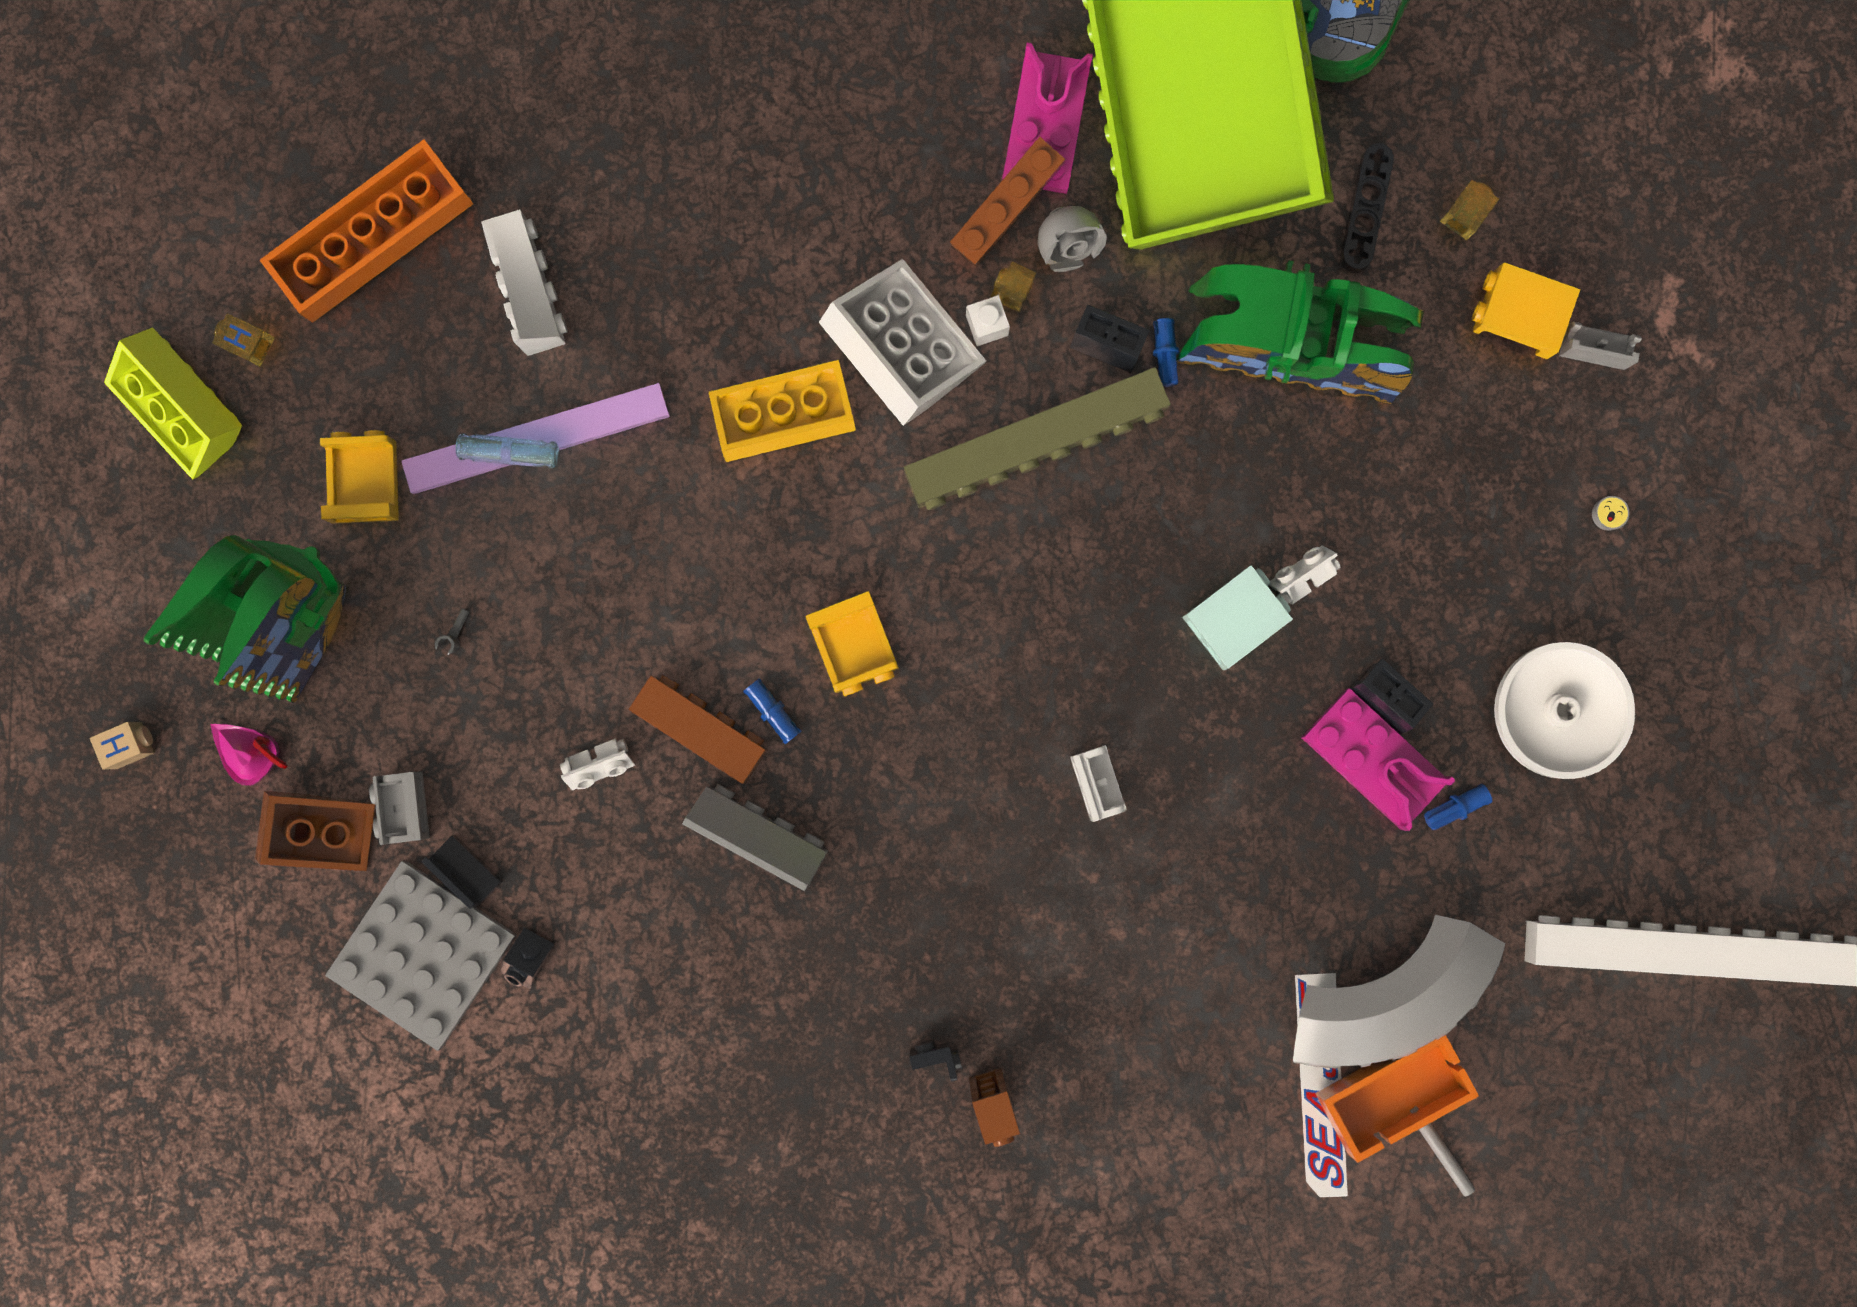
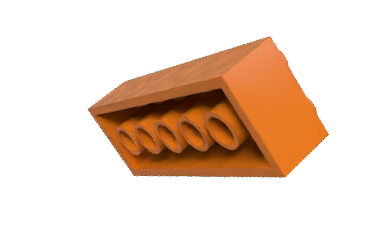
(366, 231)

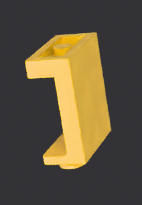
(1525, 308)
(360, 478)
(852, 644)

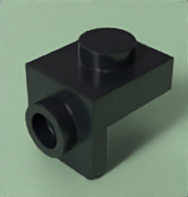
(525, 958)
(930, 1054)

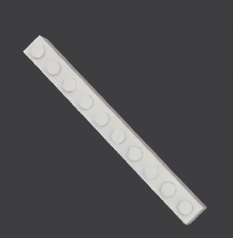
(1691, 952)

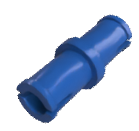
(772, 711)

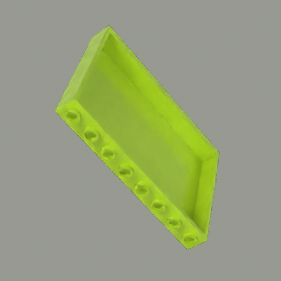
(1207, 113)

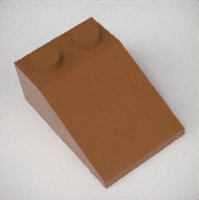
(314, 831)

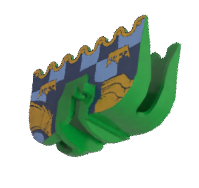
(1287, 329)
(257, 612)

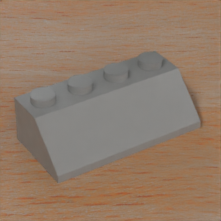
(756, 837)

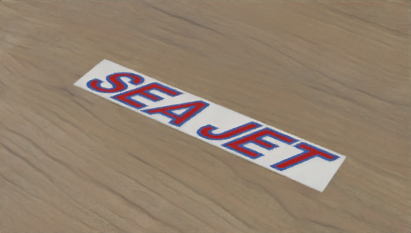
(1322, 1147)

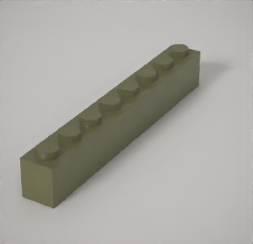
(1037, 438)

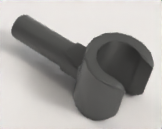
(453, 634)

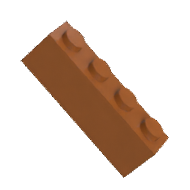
(1007, 201)
(699, 729)
(993, 1108)

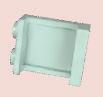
(1238, 617)

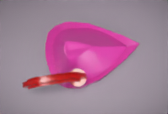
(246, 752)

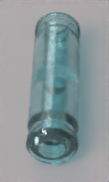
(507, 450)

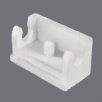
(1098, 783)

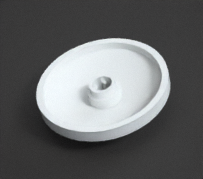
(1564, 710)

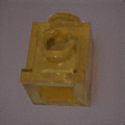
(1014, 285)

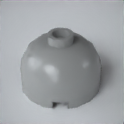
(1069, 236)

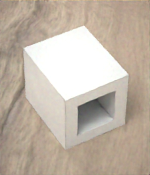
(987, 320)

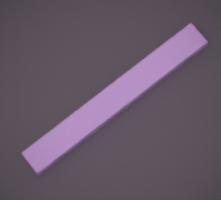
(564, 428)

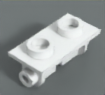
(1317, 564)
(581, 771)

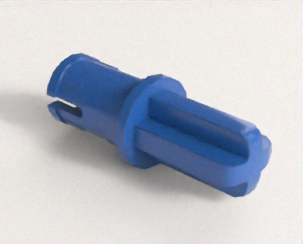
(1166, 351)
(1458, 807)

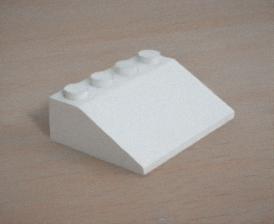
(901, 341)

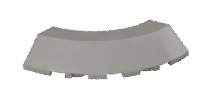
(1403, 1008)

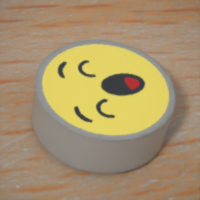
(1610, 513)

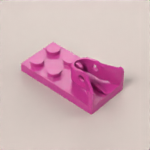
(1049, 108)
(1375, 759)

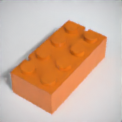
(1384, 1093)

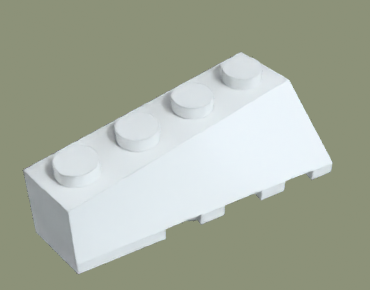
(524, 282)

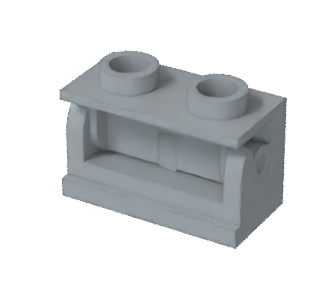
(399, 808)

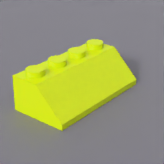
(171, 401)

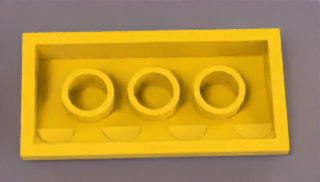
(782, 411)

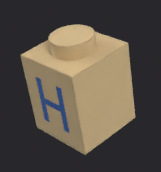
(122, 745)

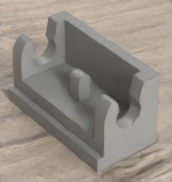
(1599, 346)

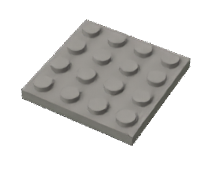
(421, 955)

